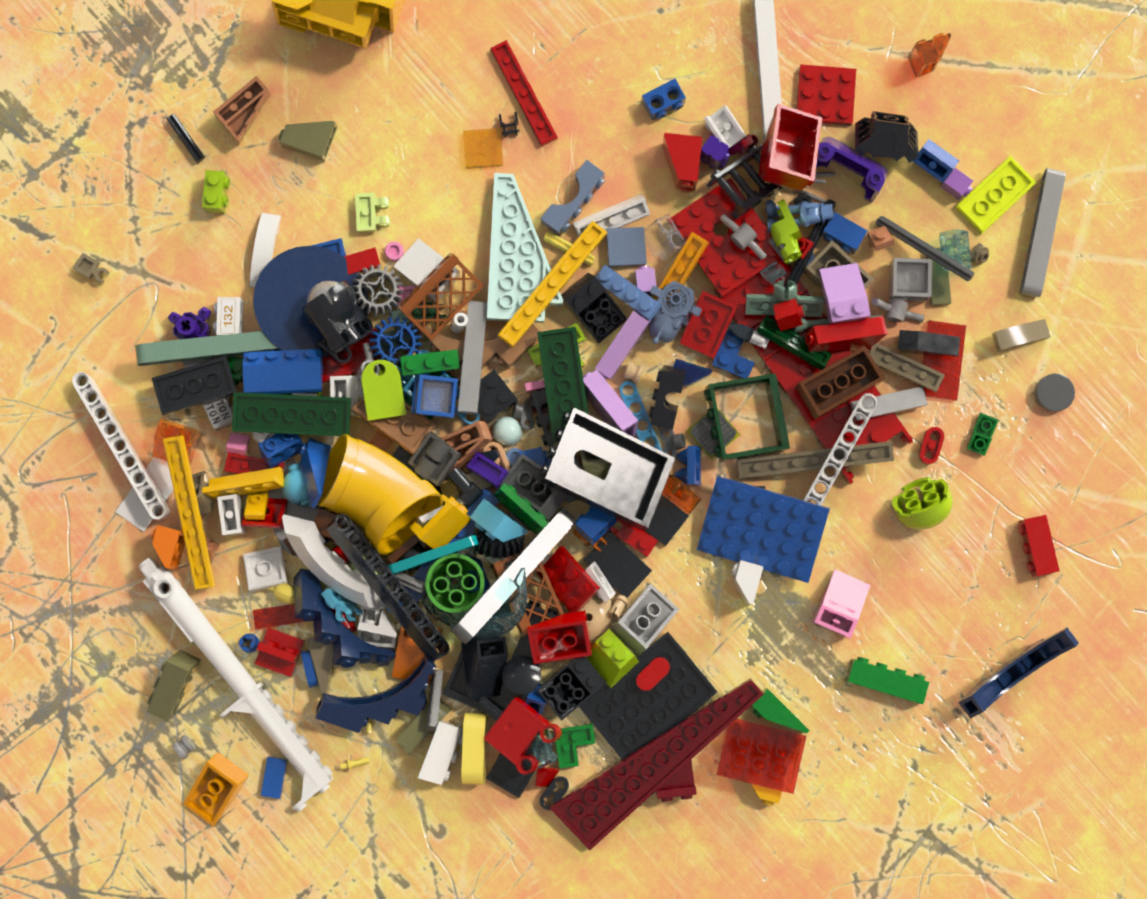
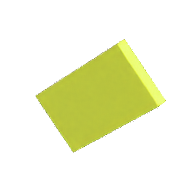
(995, 194)

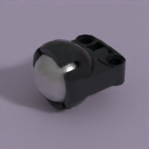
(336, 314)

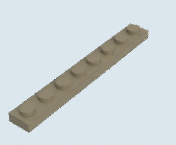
(813, 460)

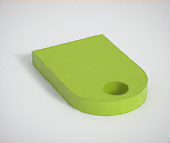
(382, 392)

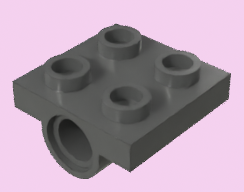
(434, 459)

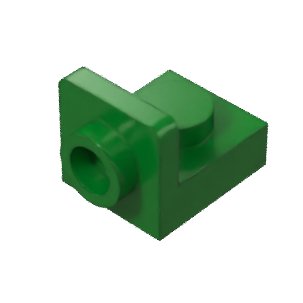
(236, 366)

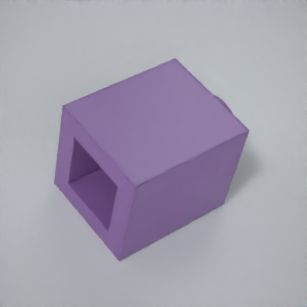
(957, 184)

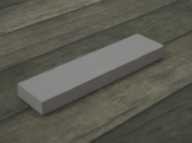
(893, 402)

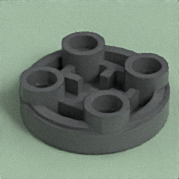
(1055, 392)

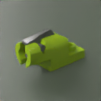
(785, 235)

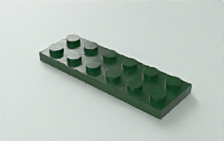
(561, 374)
(291, 414)

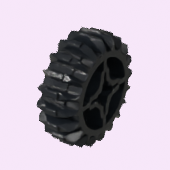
(497, 548)

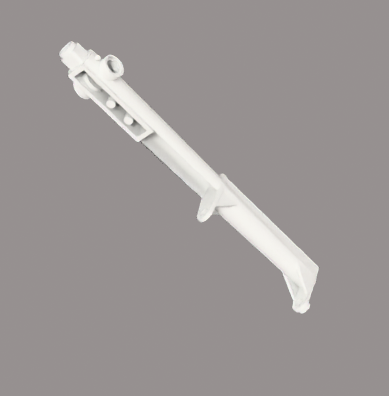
(252, 696)

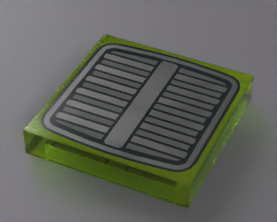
(702, 433)

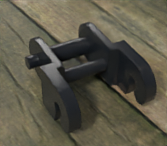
(510, 124)

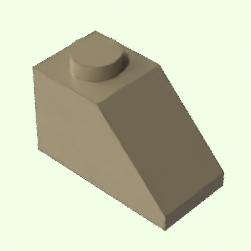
(204, 502)

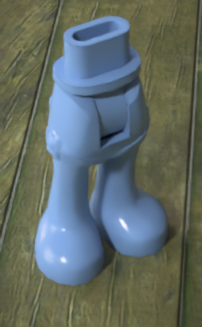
(809, 213)

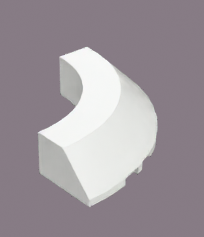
(328, 565)

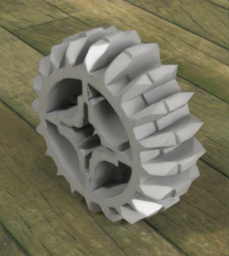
(370, 286)

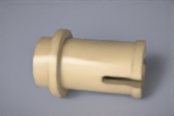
(620, 603)

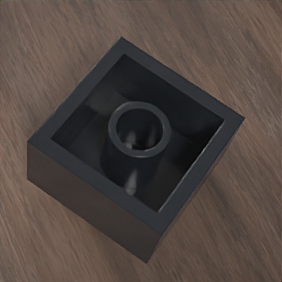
(494, 397)

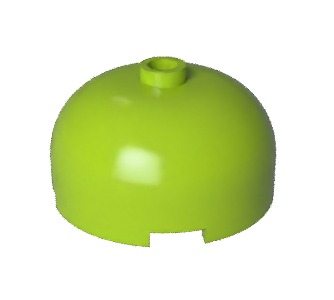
(925, 513)

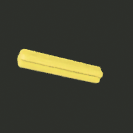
(564, 245)

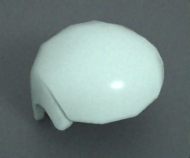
(507, 431)

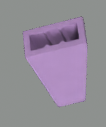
(623, 344)
(608, 404)

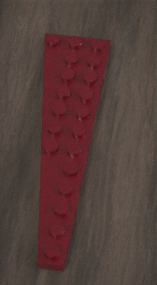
(617, 792)

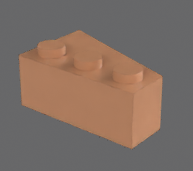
(242, 108)
(468, 441)

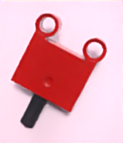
(517, 730)

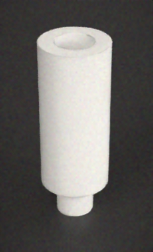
(459, 323)

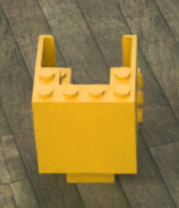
(339, 19)

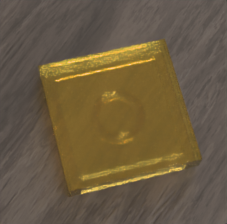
(483, 148)

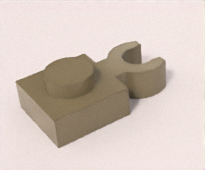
(88, 267)

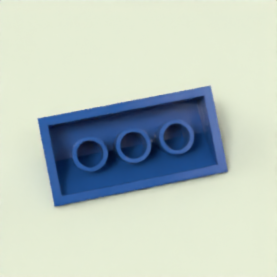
(283, 371)

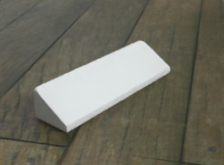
(616, 215)

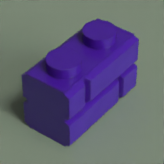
(714, 153)

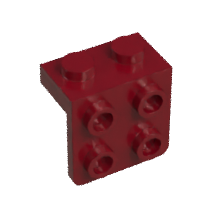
(678, 785)

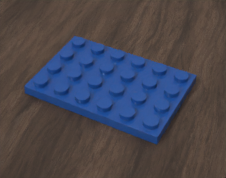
(763, 528)

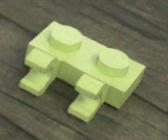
(366, 212)

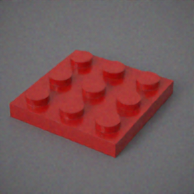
(827, 93)

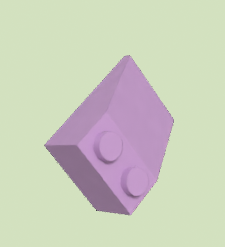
(844, 293)

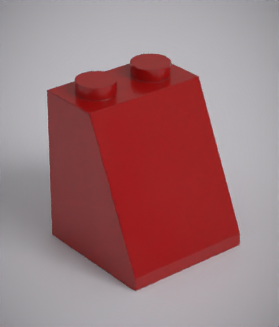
(683, 159)

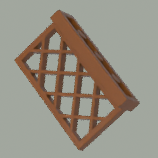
(428, 284)
(499, 567)

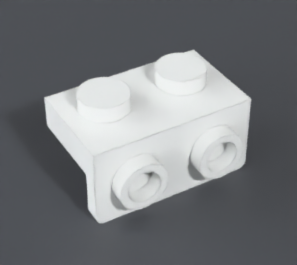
(725, 127)

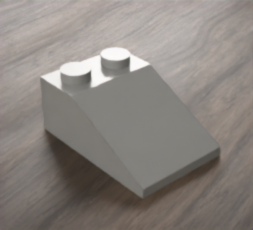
(644, 619)

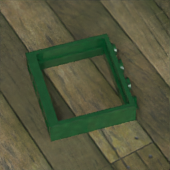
(776, 412)

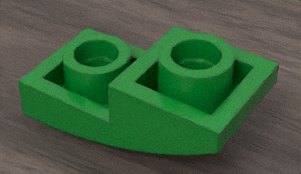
(982, 433)

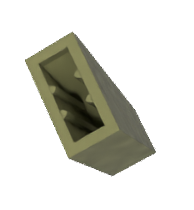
(309, 138)

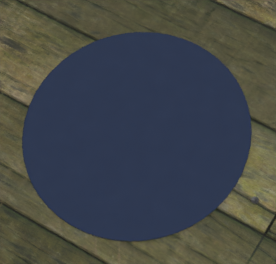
(284, 292)

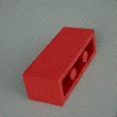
(1038, 546)

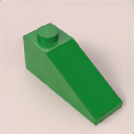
(772, 709)

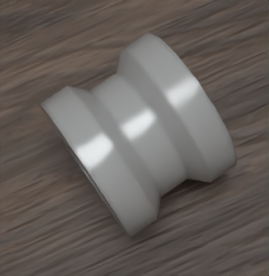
(184, 746)

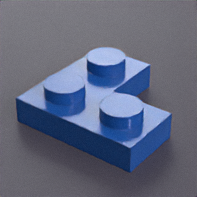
(729, 360)

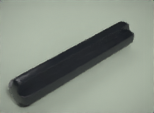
(185, 138)

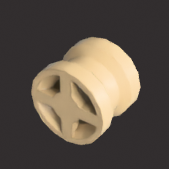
(633, 372)

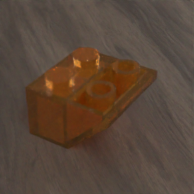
(928, 54)
(170, 429)

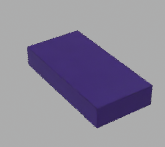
(487, 469)

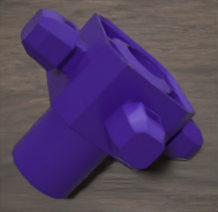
(190, 325)

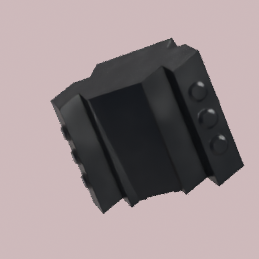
(887, 136)

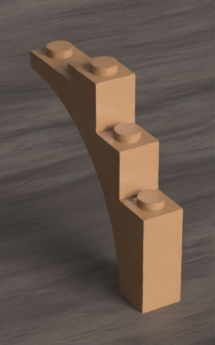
(505, 353)

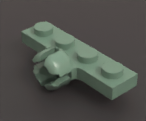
(763, 304)

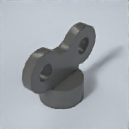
(524, 413)
(673, 441)

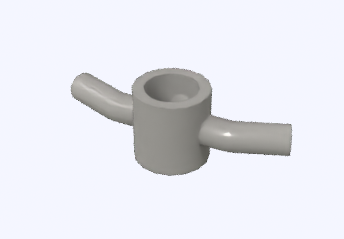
(743, 236)
(897, 310)
(369, 358)

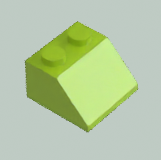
(611, 658)

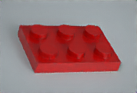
(709, 329)
(569, 580)

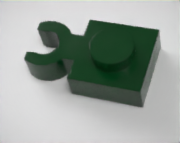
(429, 312)

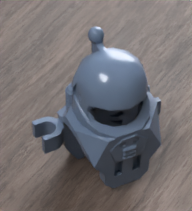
(670, 320)

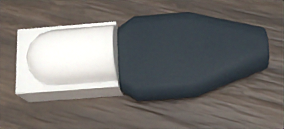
(748, 335)

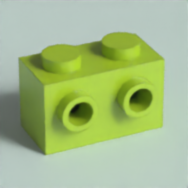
(215, 191)

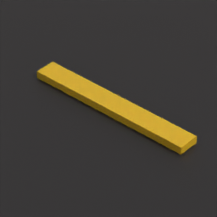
(552, 284)
(189, 512)

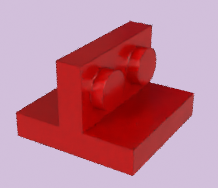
(279, 652)

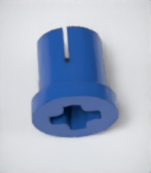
(255, 641)

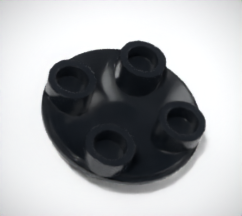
(521, 675)

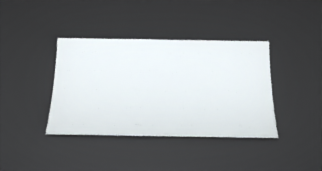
(132, 507)

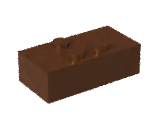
(839, 383)

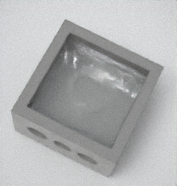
(910, 279)

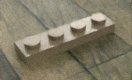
(906, 367)

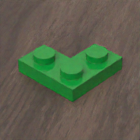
(568, 741)

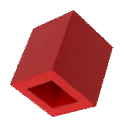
(788, 314)

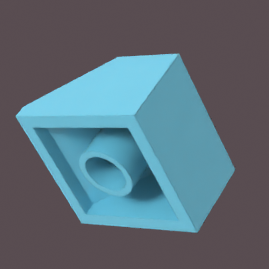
(496, 522)

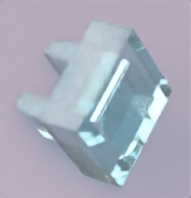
(773, 273)

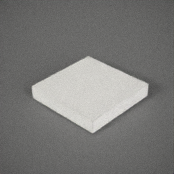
(265, 568)

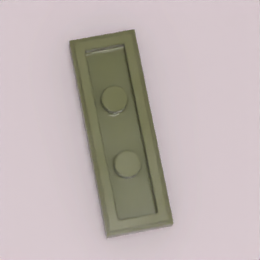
(940, 285)

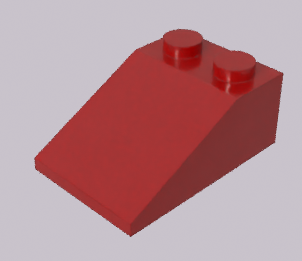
(560, 638)

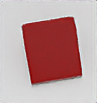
(545, 776)

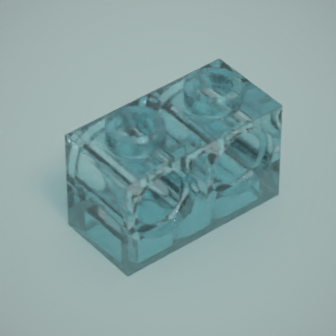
(956, 246)

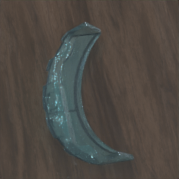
(501, 621)

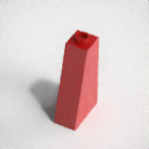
(846, 335)

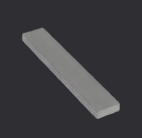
(472, 357)

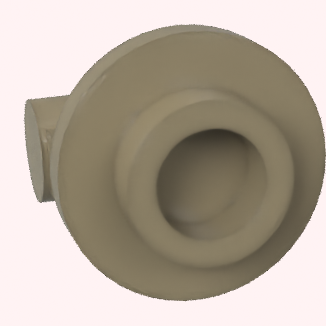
(979, 254)

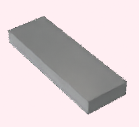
(434, 700)

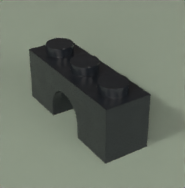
(663, 412)

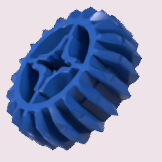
(401, 327)

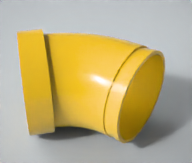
(376, 492)

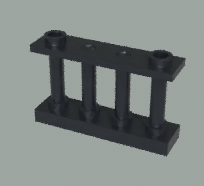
(753, 198)

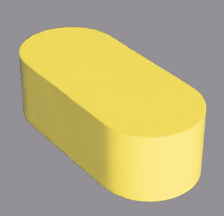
(474, 748)

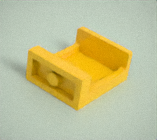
(444, 524)

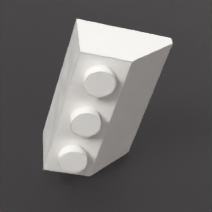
(441, 753)

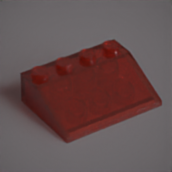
(761, 755)

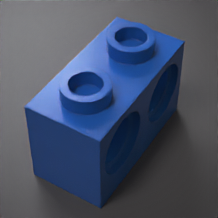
(660, 95)
(279, 448)

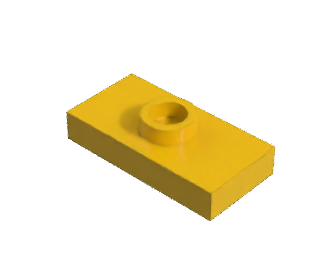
(256, 505)

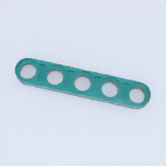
(434, 554)

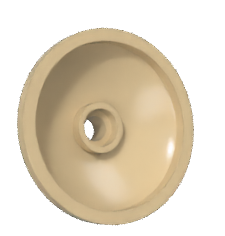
(600, 622)

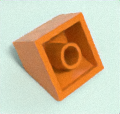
(168, 545)

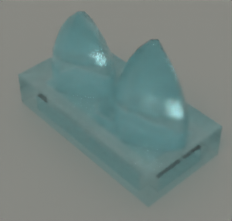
(543, 751)

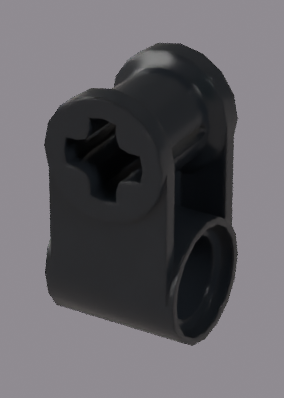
(325, 349)

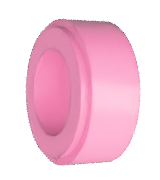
(394, 251)

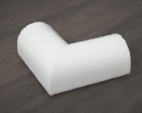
(373, 638)

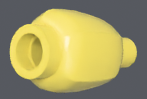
(283, 593)

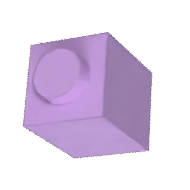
(645, 278)

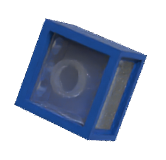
(434, 396)

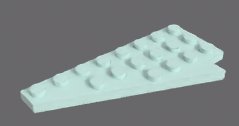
(515, 253)

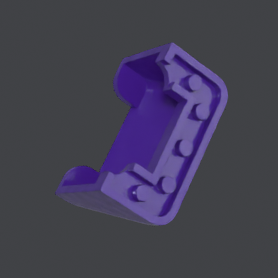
(871, 170)

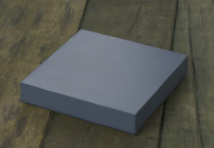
(625, 247)

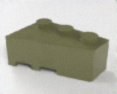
(171, 685)

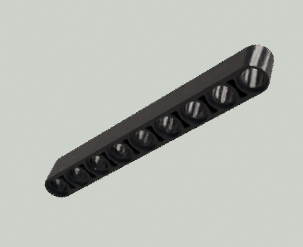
(379, 584)

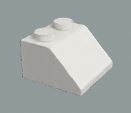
(746, 579)

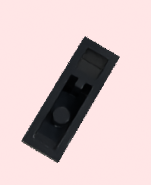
(928, 343)

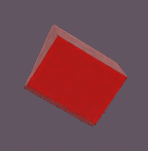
(273, 518)

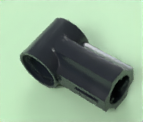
(467, 490)

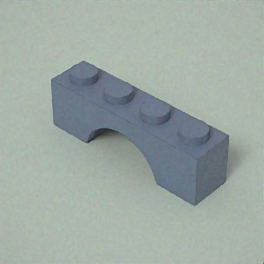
(558, 216)

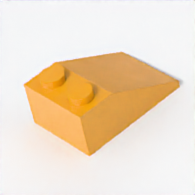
(215, 789)

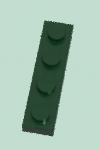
(793, 343)

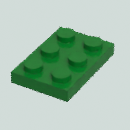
(521, 508)

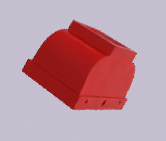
(790, 148)

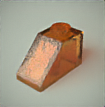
(680, 494)

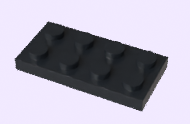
(194, 385)

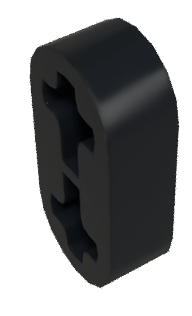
(550, 789)

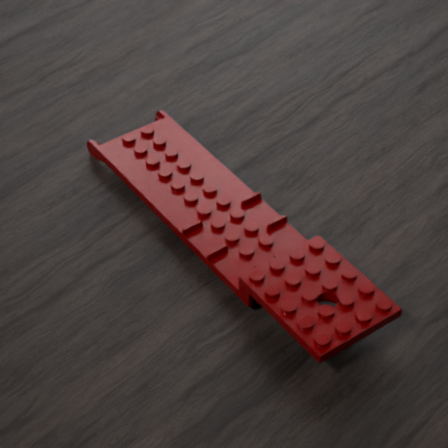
(738, 273)

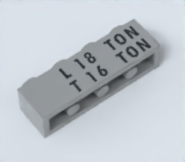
(220, 410)

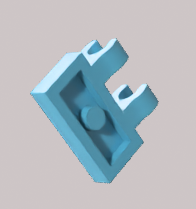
(341, 605)

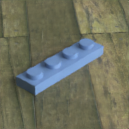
(628, 292)

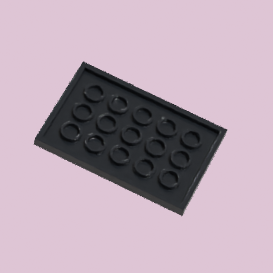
(635, 717)

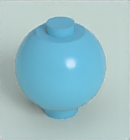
(295, 487)

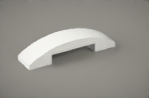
(264, 244)

